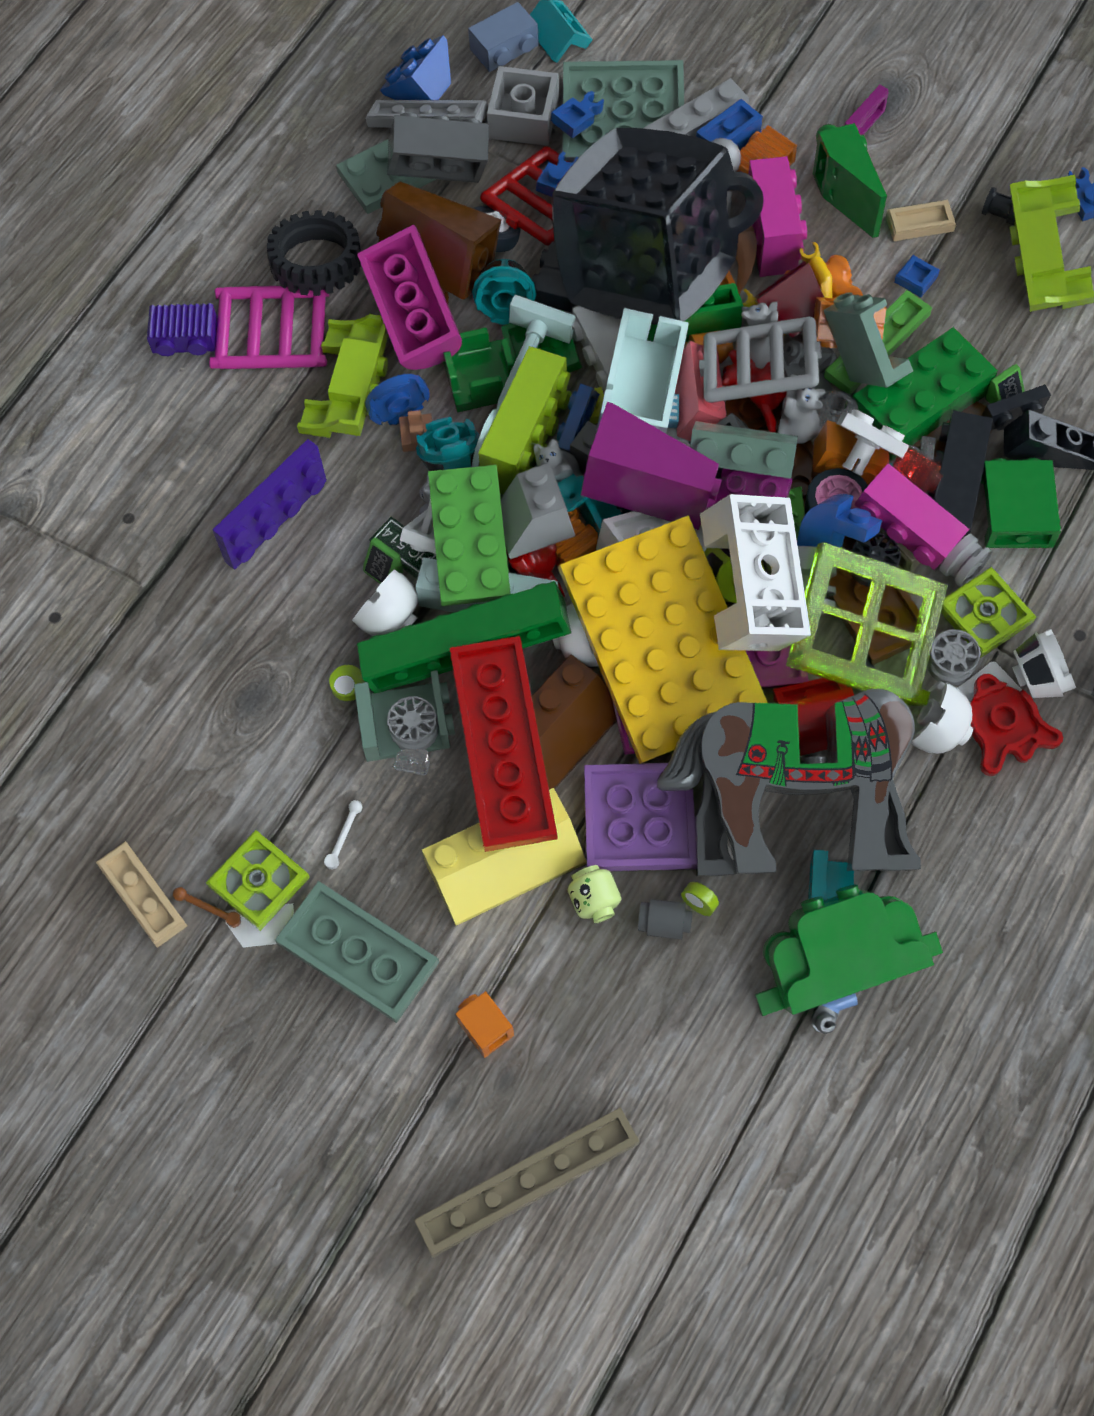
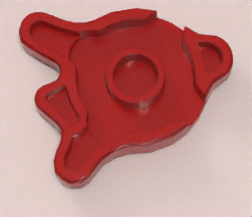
(1007, 723)

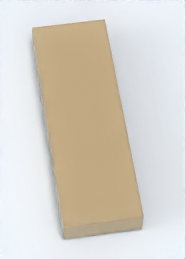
(141, 894)

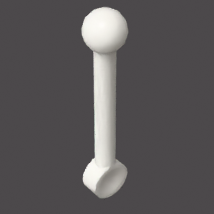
(331, 860)

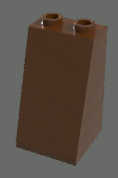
(454, 235)

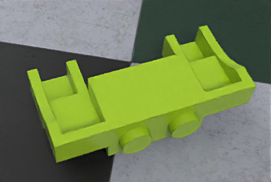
(1037, 235)

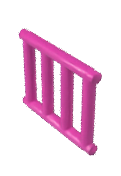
(253, 359)

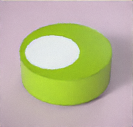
(343, 681)
(700, 898)

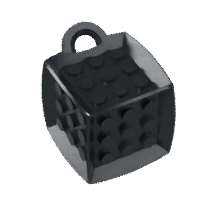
(649, 223)

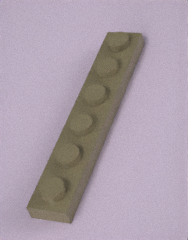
(526, 1182)

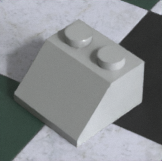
(534, 512)

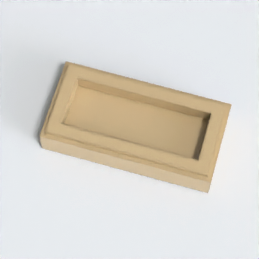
(920, 220)

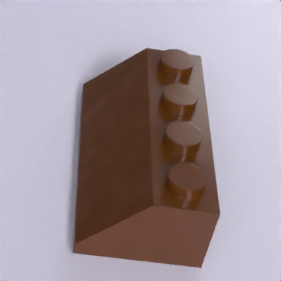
(571, 717)

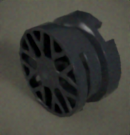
(878, 551)

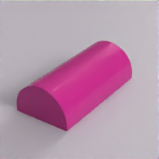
(410, 300)

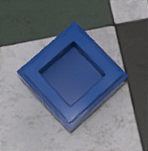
(917, 276)

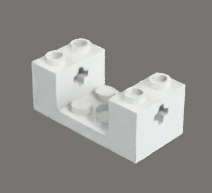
(768, 607)

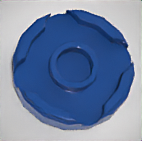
(396, 397)

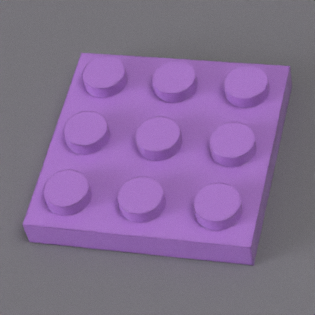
(634, 822)

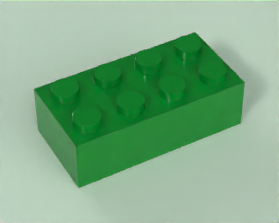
(944, 378)

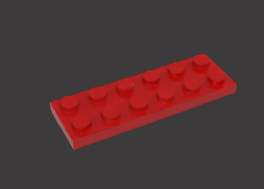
(503, 744)

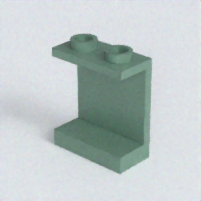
(374, 710)

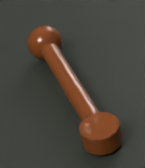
(233, 918)

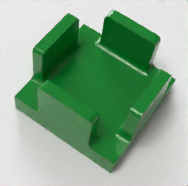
(478, 370)

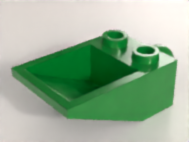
(849, 177)

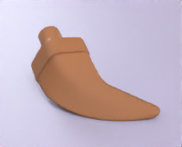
(745, 256)

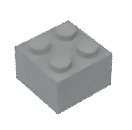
(523, 105)

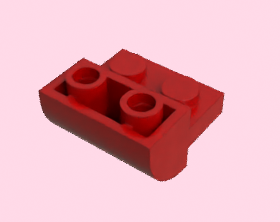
(813, 701)

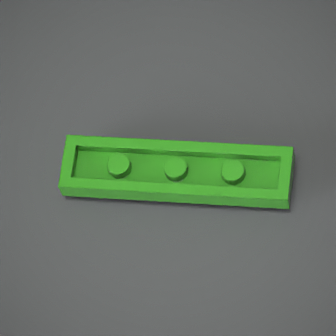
(900, 322)

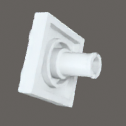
(869, 440)

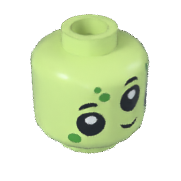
(594, 893)

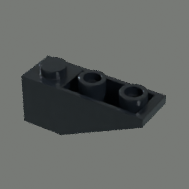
(1049, 439)

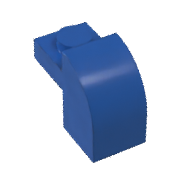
(834, 520)

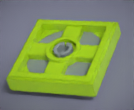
(987, 611)
(258, 880)

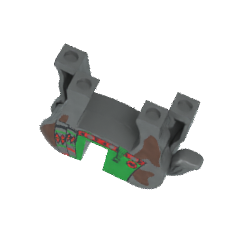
(756, 750)

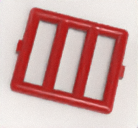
(510, 182)

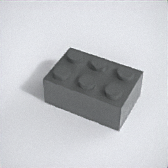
(437, 148)

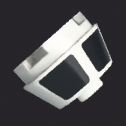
(1042, 666)

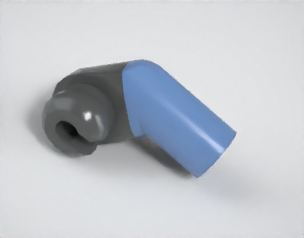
(825, 1015)

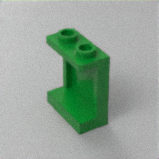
(1020, 503)

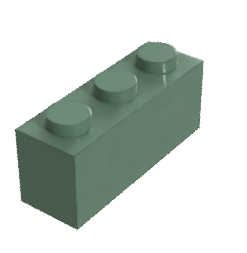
(745, 448)

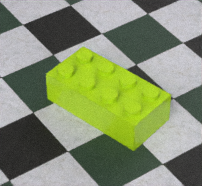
(526, 415)

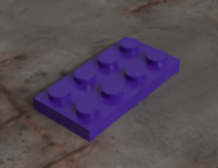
(270, 505)

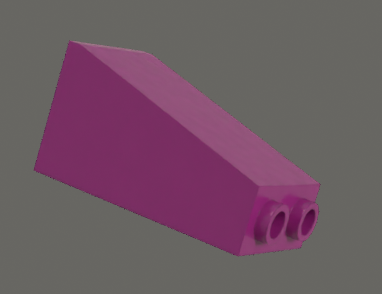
(648, 470)

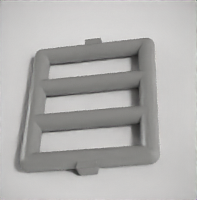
(778, 381)

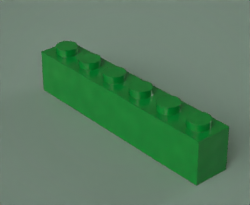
(425, 647)

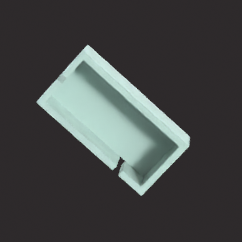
(645, 371)

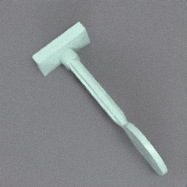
(538, 321)

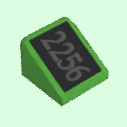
(1005, 385)
(381, 561)

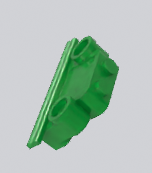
(843, 949)

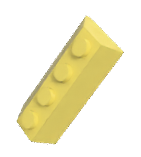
(481, 880)

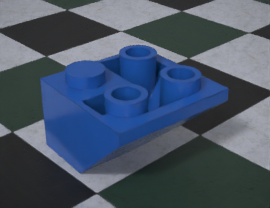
(422, 73)

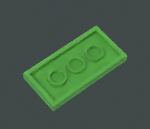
(469, 535)

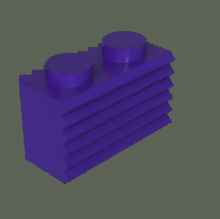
(182, 329)

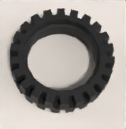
(314, 228)

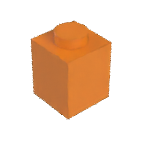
(484, 1023)

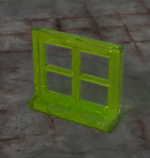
(854, 672)

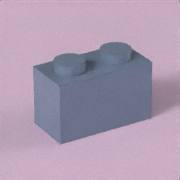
(503, 36)

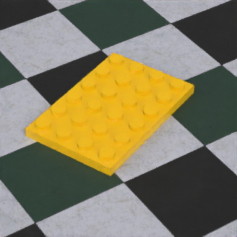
(655, 634)

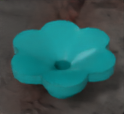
(571, 492)

